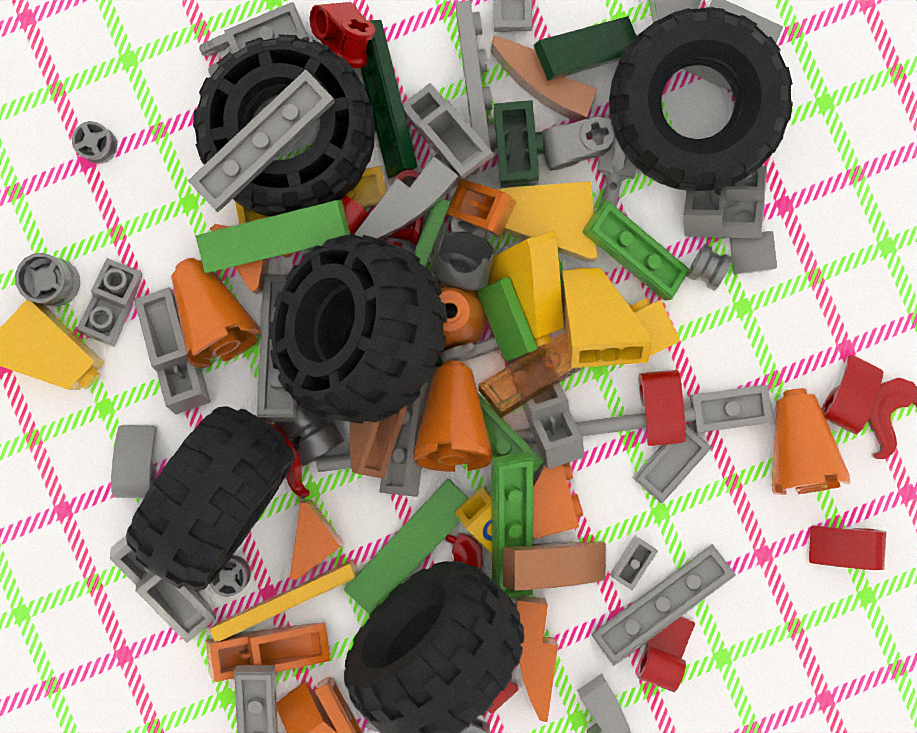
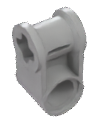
(570, 145)

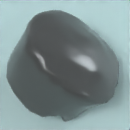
(463, 261)

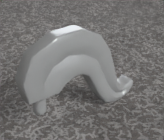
(469, 350)

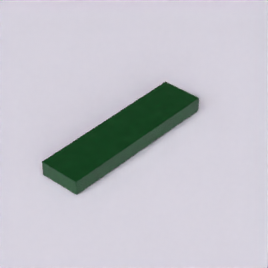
(387, 106)

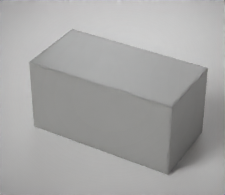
(633, 562)

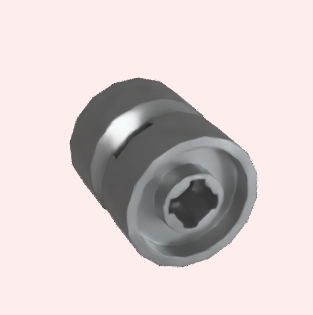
(47, 279)
(311, 435)

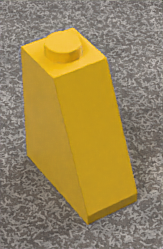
(554, 208)
(536, 280)
(600, 322)
(46, 349)

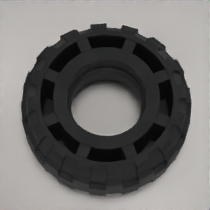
(748, 63)
(264, 71)
(392, 335)
(209, 497)
(435, 652)

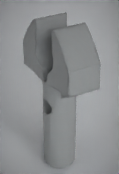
(613, 180)

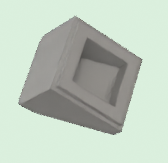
(753, 254)

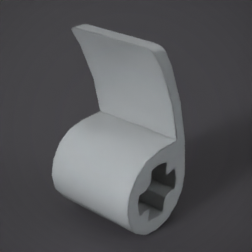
(132, 461)

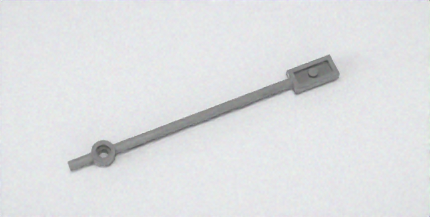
(707, 410)

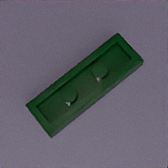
(584, 48)

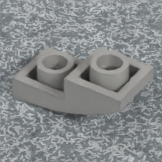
(111, 302)

